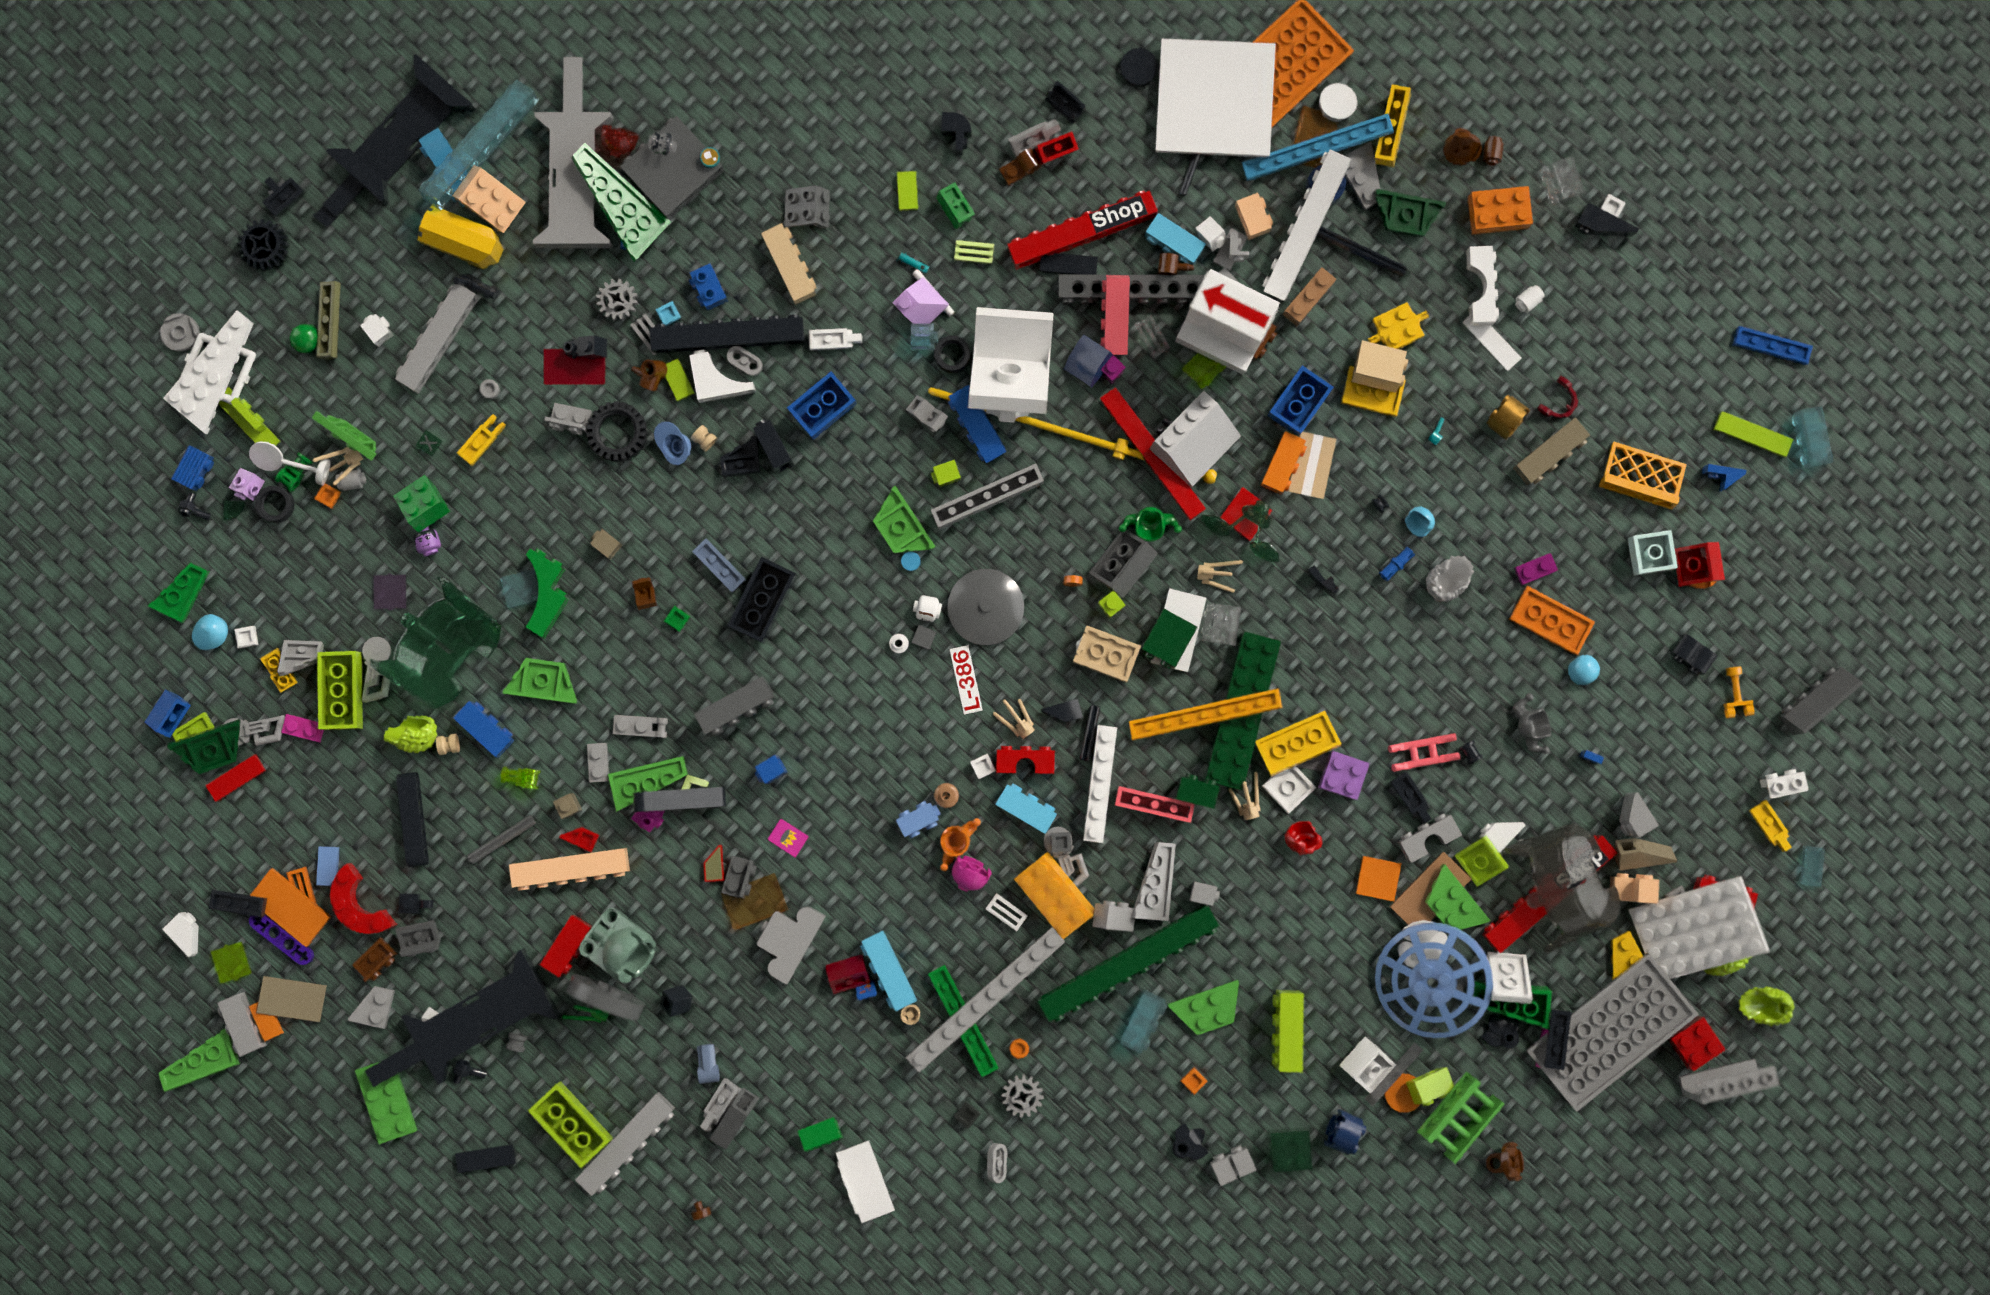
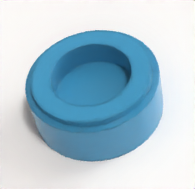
(910, 561)

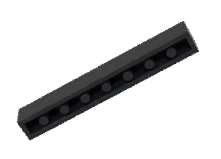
(727, 334)

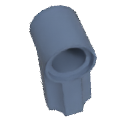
(708, 1069)

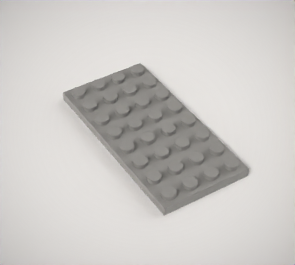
(1616, 1030)

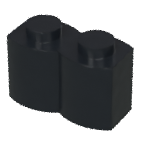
(1693, 654)

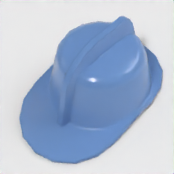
(672, 443)

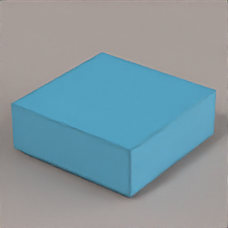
(668, 314)

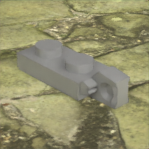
(1033, 136)
(719, 1104)

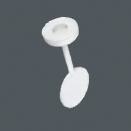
(269, 458)

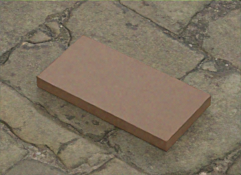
(1411, 903)

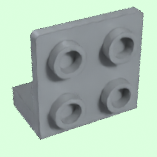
(569, 418)

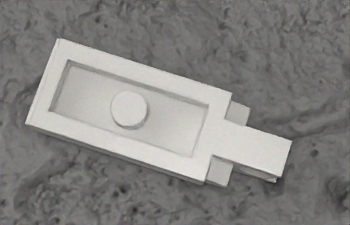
(833, 339)

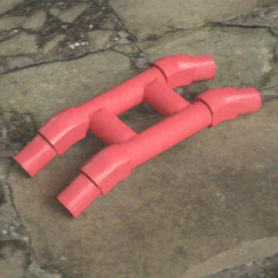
(1433, 759)

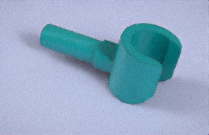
(1435, 437)

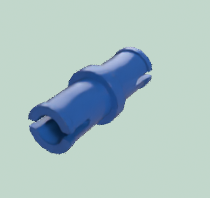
(1396, 564)

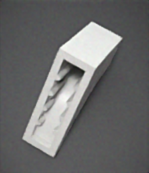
(711, 384)

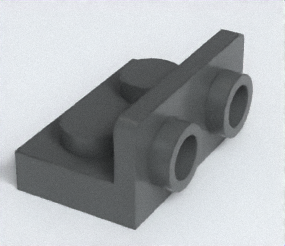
(738, 877)

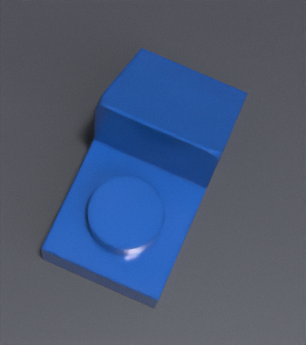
(1727, 474)

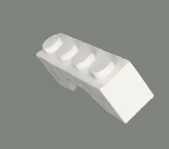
(1481, 262)

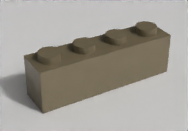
(1551, 451)

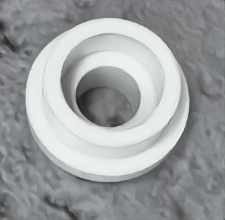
(898, 649)

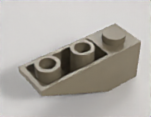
(1640, 853)

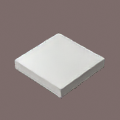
(1289, 788)

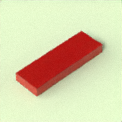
(235, 778)

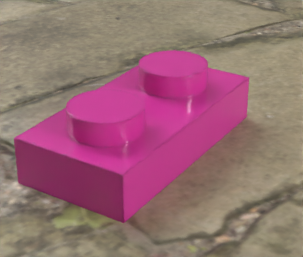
(302, 728)

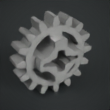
(620, 293)
(1010, 1100)

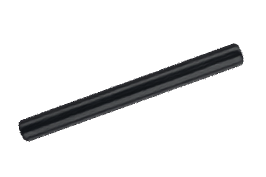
(1361, 251)

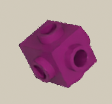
(648, 819)

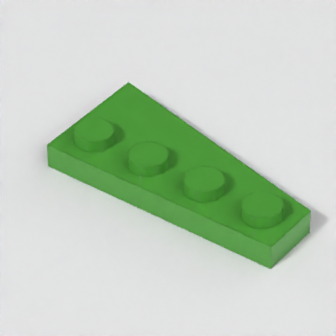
(645, 779)
(208, 1059)

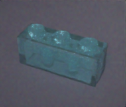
(1812, 437)
(1143, 1021)

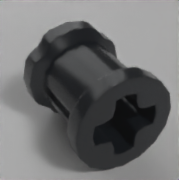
(1470, 752)

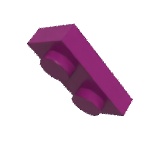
(1536, 569)

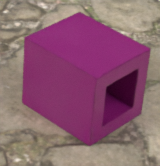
(1112, 369)

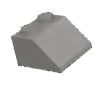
(1636, 816)

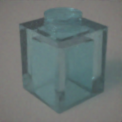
(923, 336)

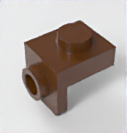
(644, 593)

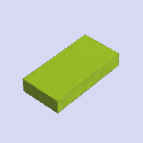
(907, 190)
(678, 380)

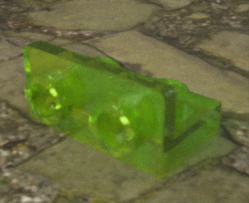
(1202, 370)

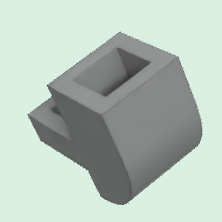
(926, 414)

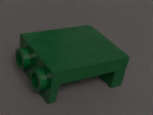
(1168, 639)

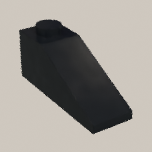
(1600, 222)

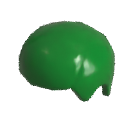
(304, 338)

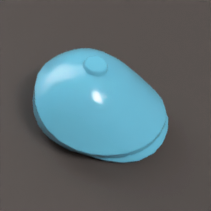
(209, 632)

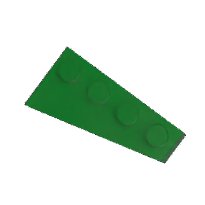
(1534, 1013)

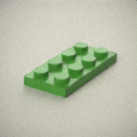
(387, 1106)

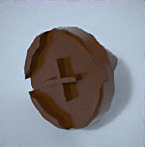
(1462, 147)
(1510, 1162)

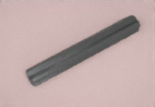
(501, 839)

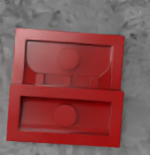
(1234, 512)

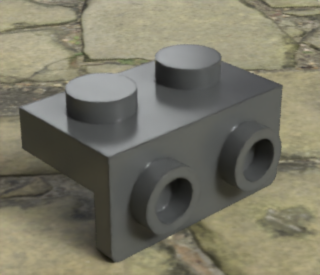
(418, 938)

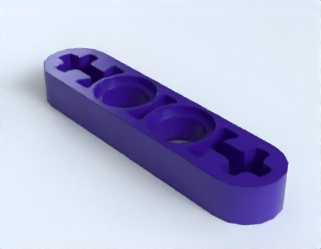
(280, 939)

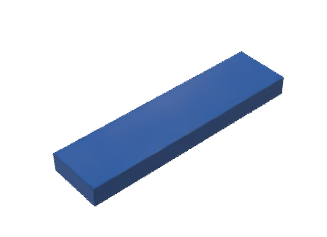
(1772, 345)

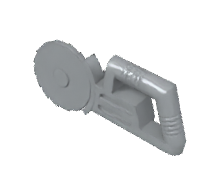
(377, 649)
(248, 729)
(1064, 858)

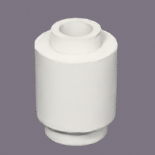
(1529, 299)

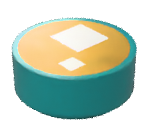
(710, 157)

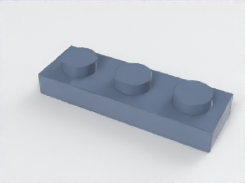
(719, 565)

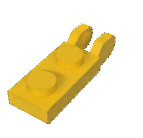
(480, 441)

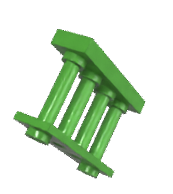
(1447, 1110)

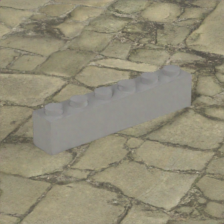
(436, 338)
(987, 496)
(625, 1143)

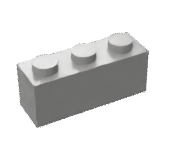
(240, 1024)

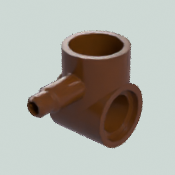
(1169, 264)
(651, 373)

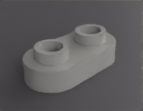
(745, 360)
(997, 1163)

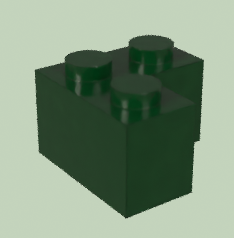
(1197, 791)

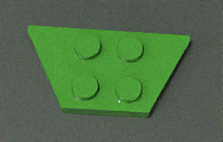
(351, 435)
(900, 526)
(542, 681)
(1453, 903)
(1208, 1008)

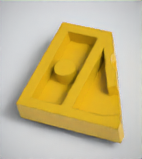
(1624, 953)

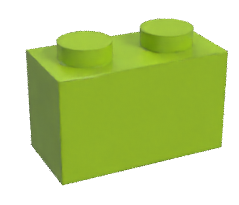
(1430, 1086)

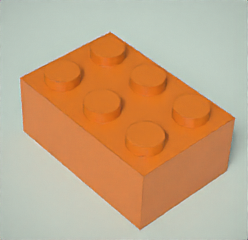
(1500, 210)

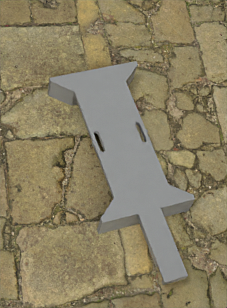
(571, 199)

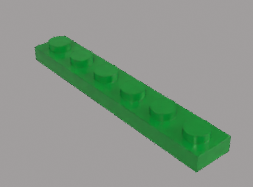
(972, 1036)

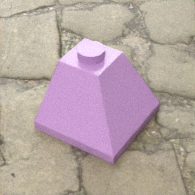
(921, 303)

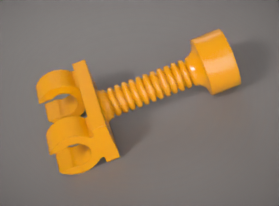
(1748, 707)

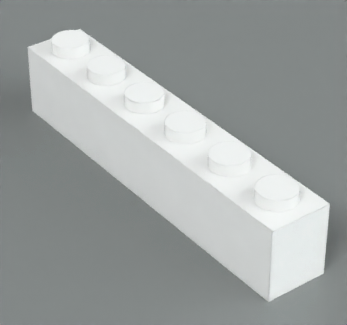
(1100, 783)

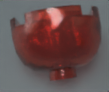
(618, 140)

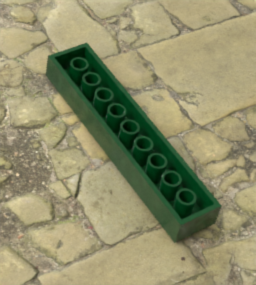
(1128, 962)

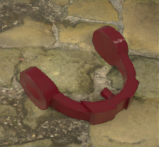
(1567, 385)

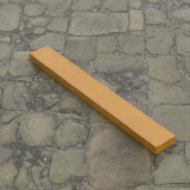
(1205, 714)

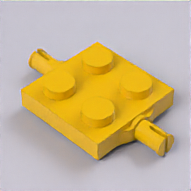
(1398, 327)

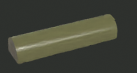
(328, 320)

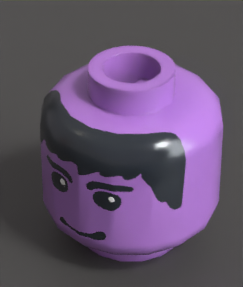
(427, 542)

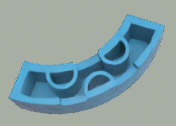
(437, 149)

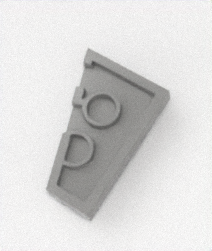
(1363, 175)

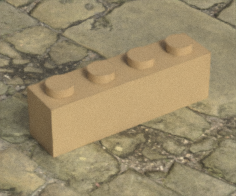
(788, 263)

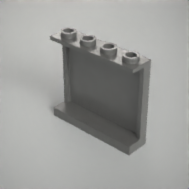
(671, 180)

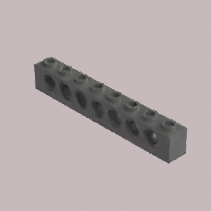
(1143, 282)

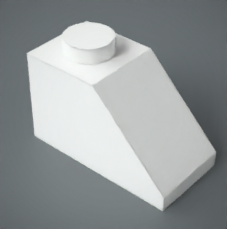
(1501, 833)
(184, 933)

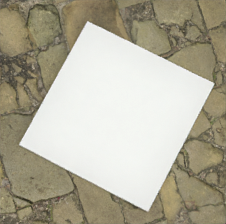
(1215, 97)

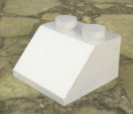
(1367, 1065)

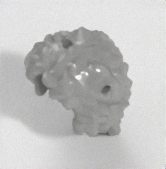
(1449, 578)

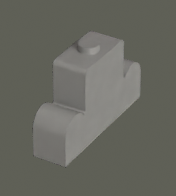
(789, 940)

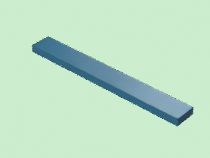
(1317, 146)

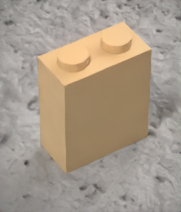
(1380, 366)

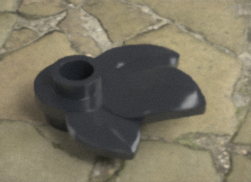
(1500, 1029)
(1191, 1140)

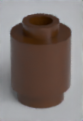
(1493, 150)

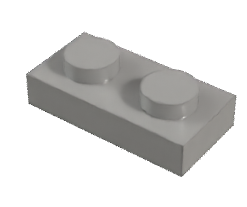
(598, 762)

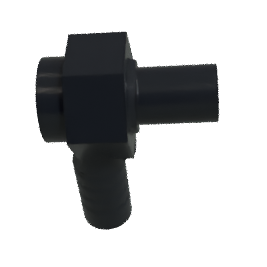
(187, 508)
(463, 1069)

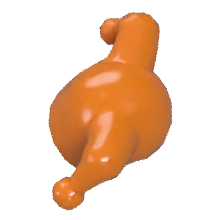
(956, 841)

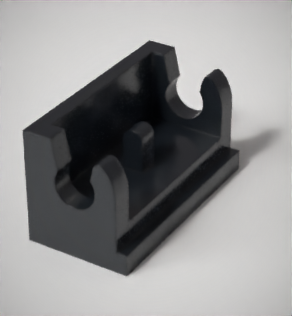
(1065, 102)

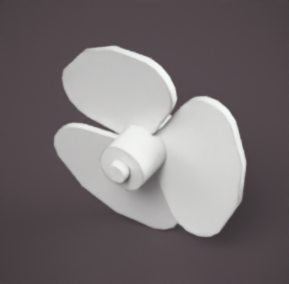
(1424, 936)

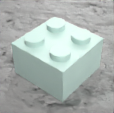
(1652, 552)

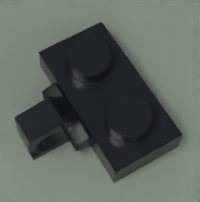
(281, 195)

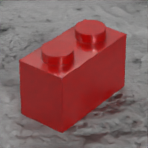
(1056, 148)

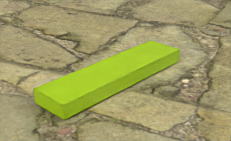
(1753, 434)

